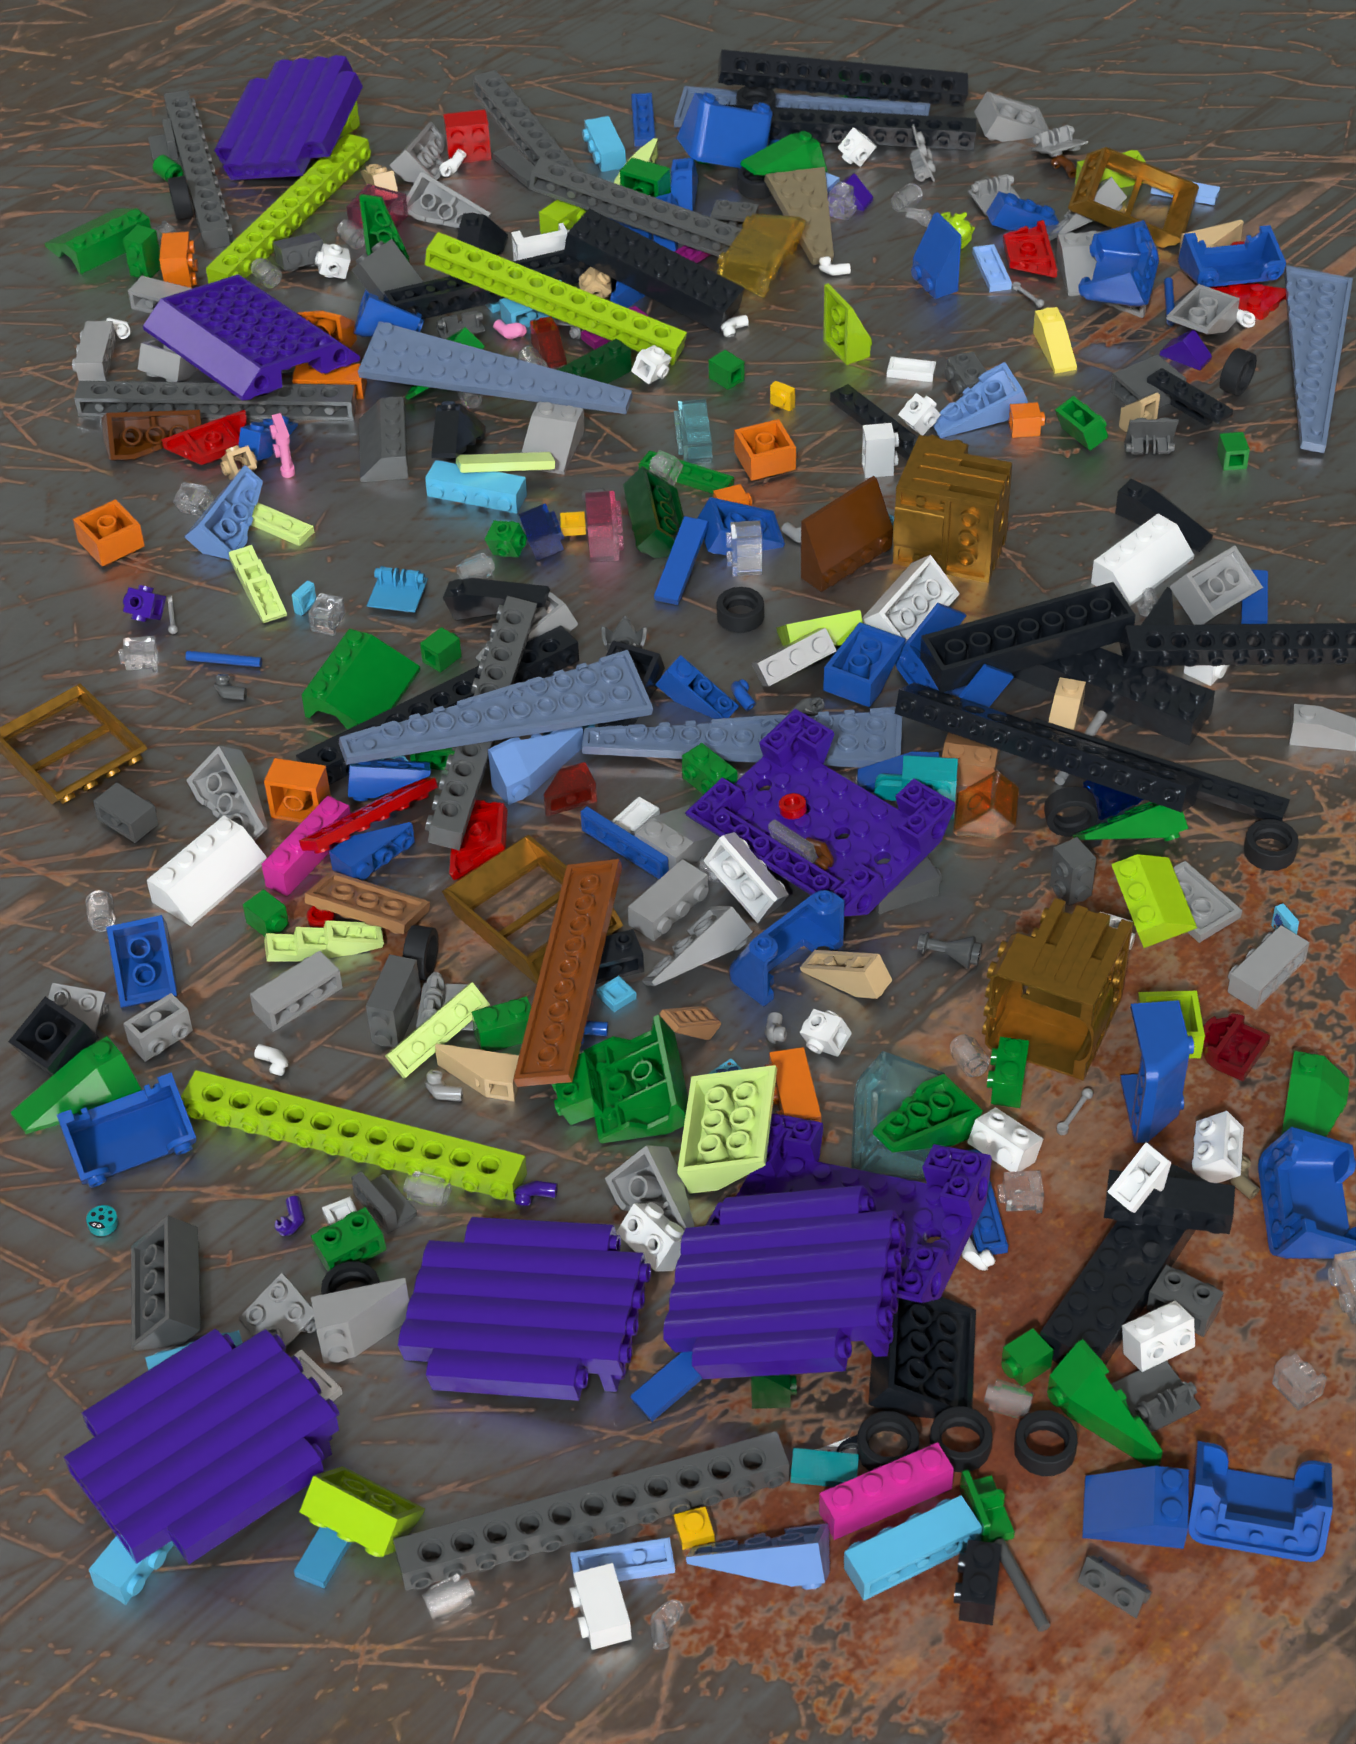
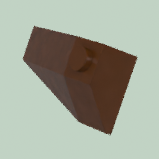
(140, 433)

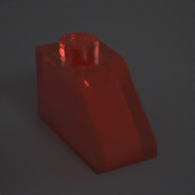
(547, 341)
(570, 789)

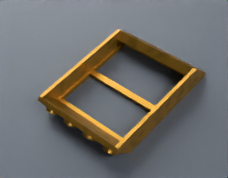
(1180, 209)
(97, 710)
(495, 876)

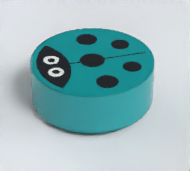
(102, 1220)

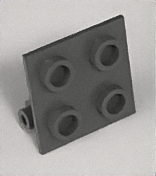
(1151, 432)
(1158, 1396)

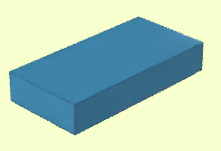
(321, 1557)

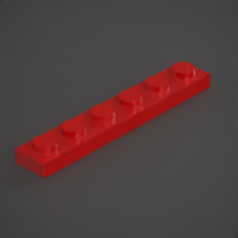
(361, 818)

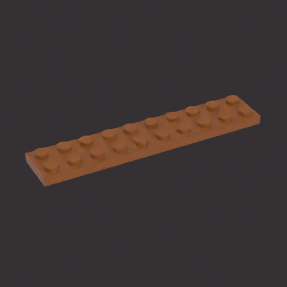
(568, 974)

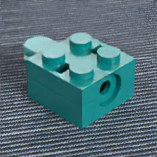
(933, 772)

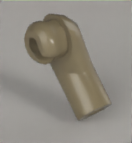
(1242, 1182)

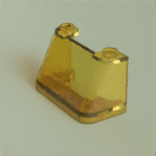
(760, 250)

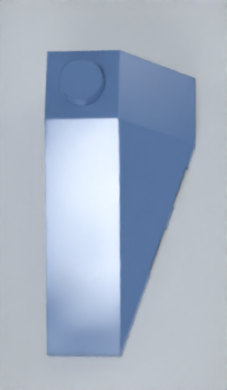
(982, 404)
(228, 518)
(524, 765)
(791, 1559)

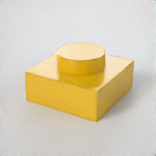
(782, 396)
(573, 523)
(694, 1528)

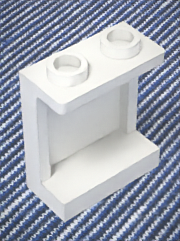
(538, 244)

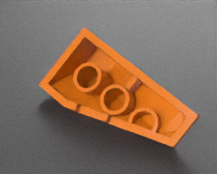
(333, 324)

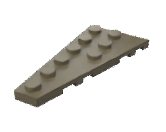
(805, 195)

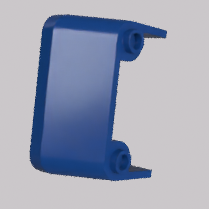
(984, 686)
(1157, 1090)

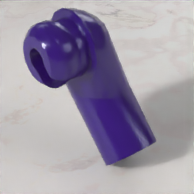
(535, 1188)
(293, 1220)

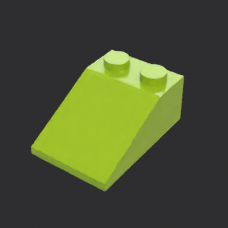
(843, 329)

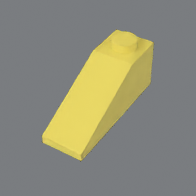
(1054, 339)

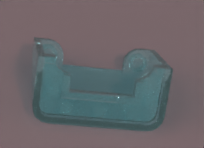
(876, 1095)

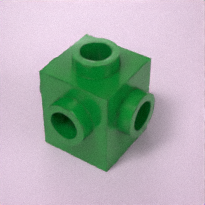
(506, 538)

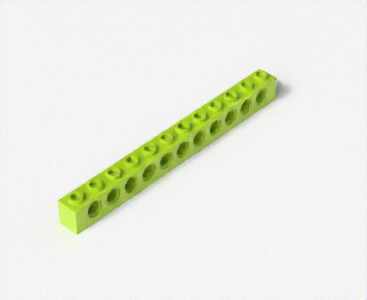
(291, 208)
(552, 296)
(354, 1135)

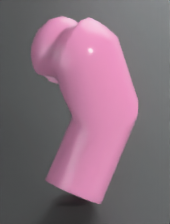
(510, 331)

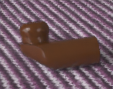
(1067, 164)
(823, 852)

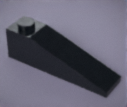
(482, 233)
(454, 430)
(1141, 503)
(482, 597)
(649, 667)

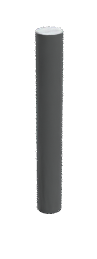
(1022, 1587)

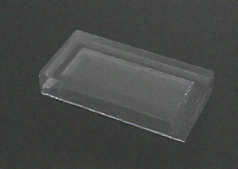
(792, 840)

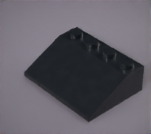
(927, 1360)

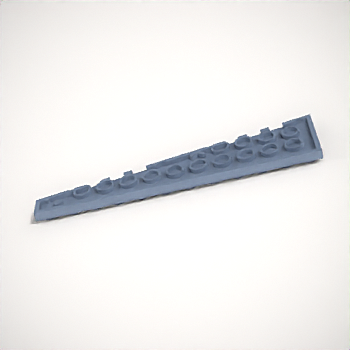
(786, 100)
(1316, 328)
(434, 362)
(566, 700)
(857, 741)

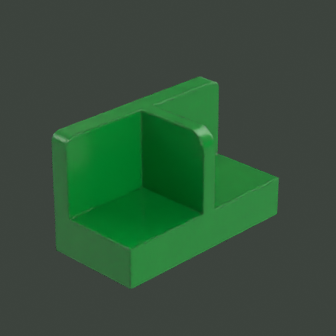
(987, 1506)

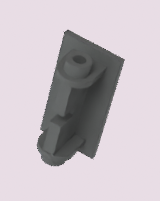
(450, 324)
(1109, 1584)

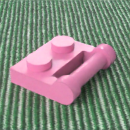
(281, 448)

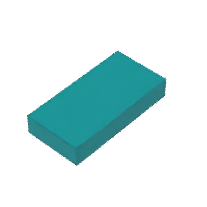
(823, 1467)

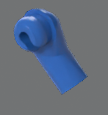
(740, 691)
(595, 1028)

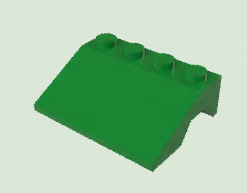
(98, 239)
(359, 680)
(639, 1084)

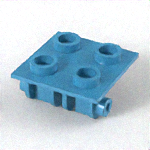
(397, 590)

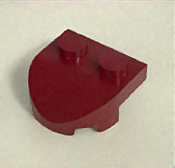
(1233, 1045)

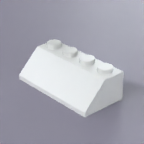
(1143, 558)
(911, 598)
(205, 871)

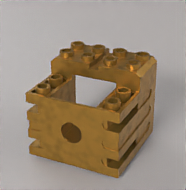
(951, 508)
(1073, 989)

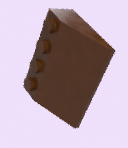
(845, 535)

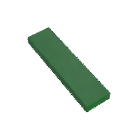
(695, 475)

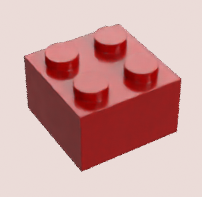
(469, 133)

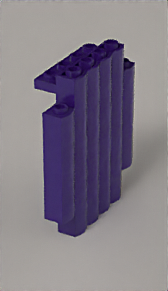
(288, 118)
(787, 1284)
(525, 1309)
(203, 1444)

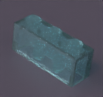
(693, 431)

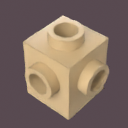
(595, 283)
(240, 455)

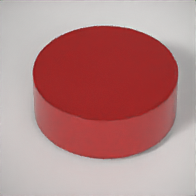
(792, 806)
(316, 918)

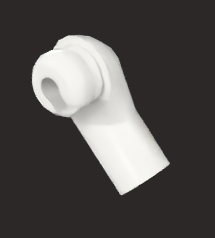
(452, 165)
(831, 269)
(1245, 318)
(733, 323)
(121, 327)

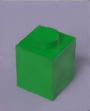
(726, 369)
(1233, 451)
(440, 649)
(265, 913)
(1026, 1357)

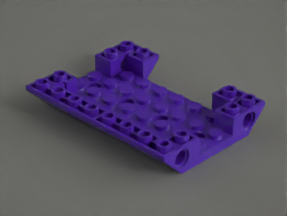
(242, 336)
(837, 806)
(940, 1208)

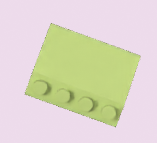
(726, 1127)

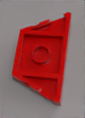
(1030, 250)
(1255, 297)
(207, 441)
(482, 839)

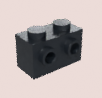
(620, 956)
(979, 1583)

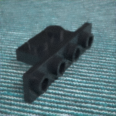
(1189, 398)

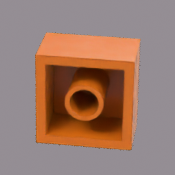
(177, 259)
(765, 449)
(108, 532)
(295, 789)

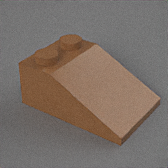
(974, 759)

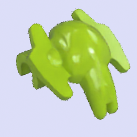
(961, 225)

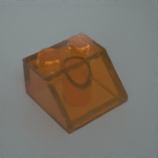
(986, 808)

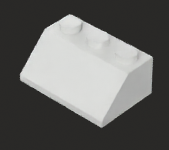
(745, 876)

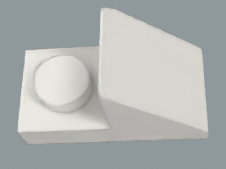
(1141, 1176)

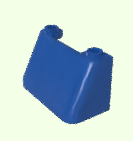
(723, 132)
(1249, 262)
(1124, 266)
(374, 310)
(810, 924)
(128, 1132)
(1305, 1195)
(1260, 1510)

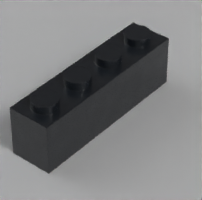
(1180, 1205)

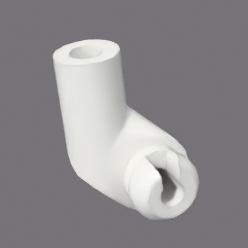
(272, 1055)
(980, 1261)

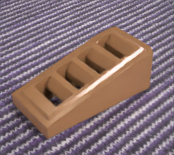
(692, 1021)

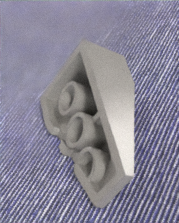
(421, 155)
(1107, 194)
(438, 203)
(547, 618)
(1321, 728)
(229, 789)
(710, 937)
(652, 1178)

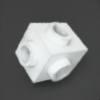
(856, 147)
(333, 261)
(651, 364)
(919, 413)
(825, 1032)

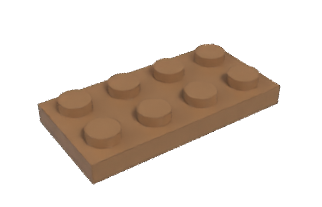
(367, 902)

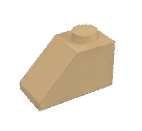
(1142, 408)

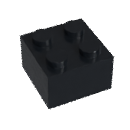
(52, 1036)

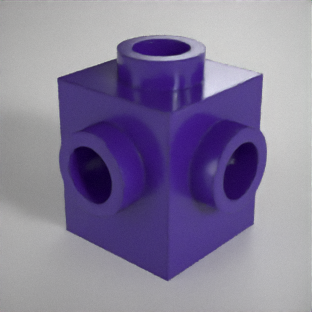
(143, 603)

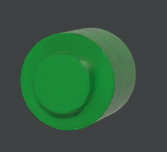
(166, 167)

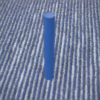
(1169, 297)
(224, 659)

